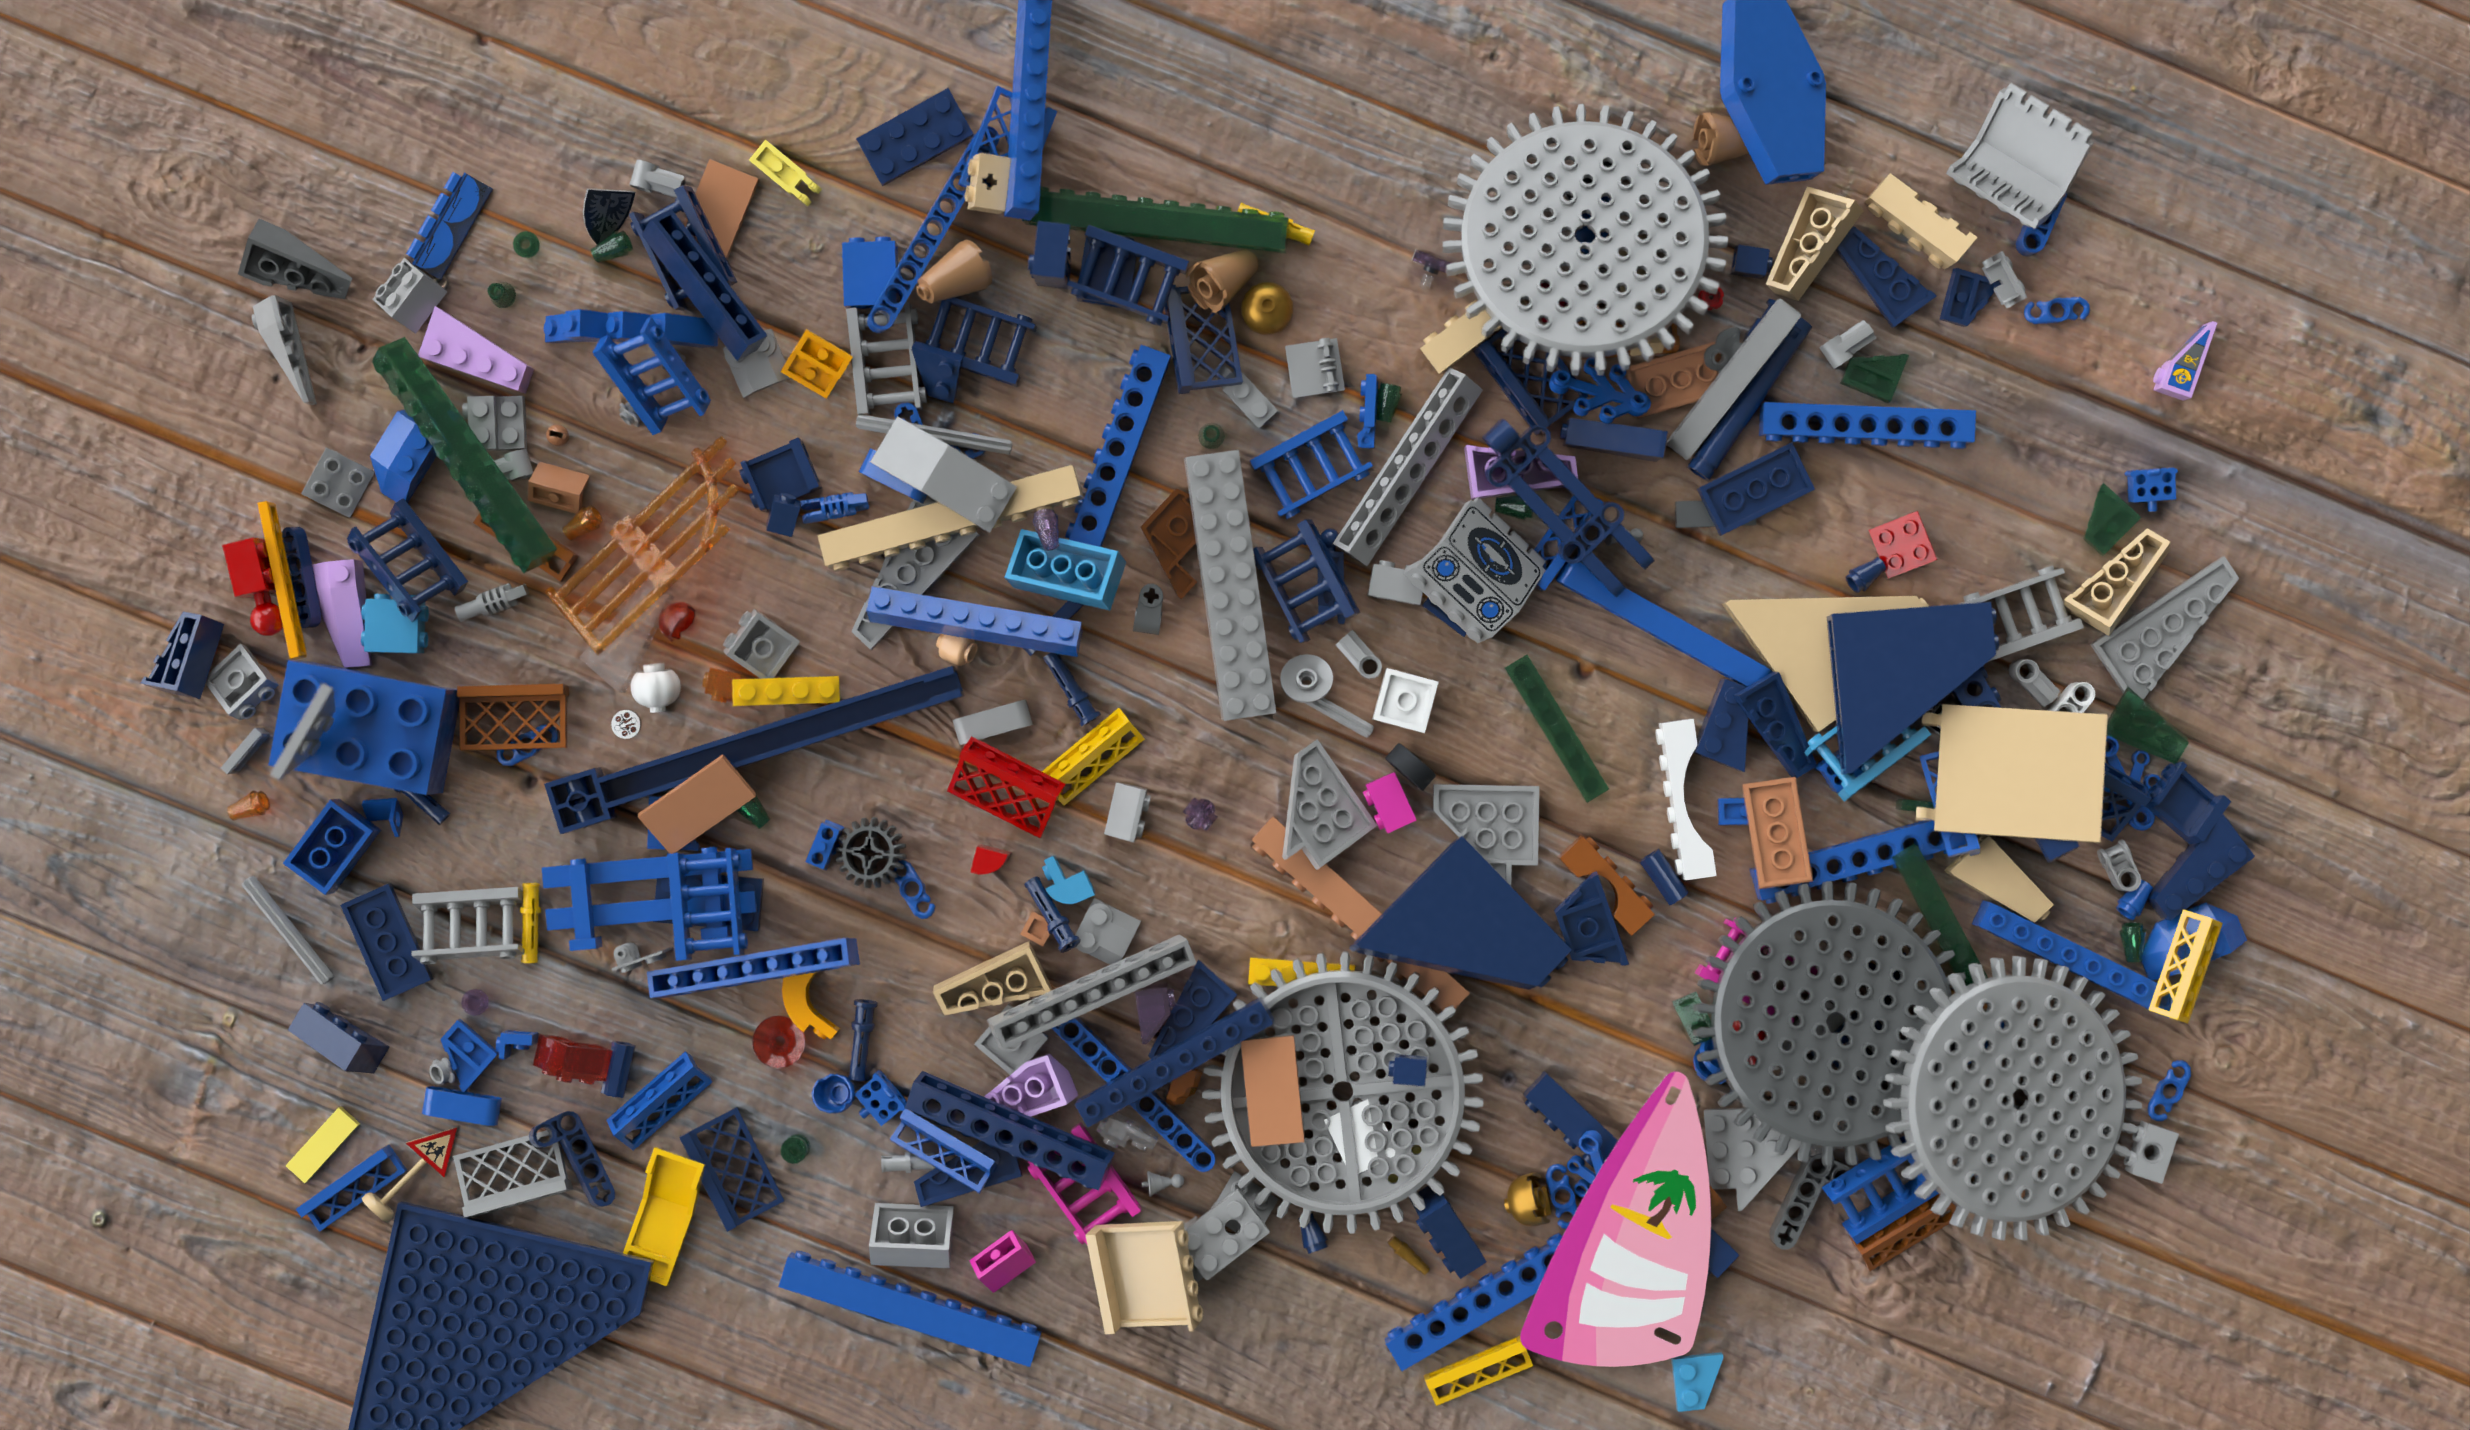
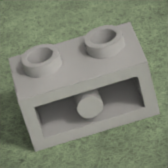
(1392, 584)

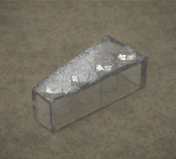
(624, 655)

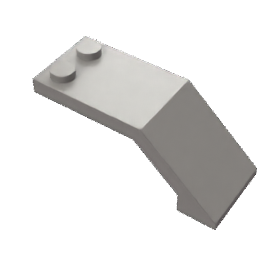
(943, 474)

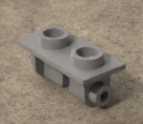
(2000, 268)

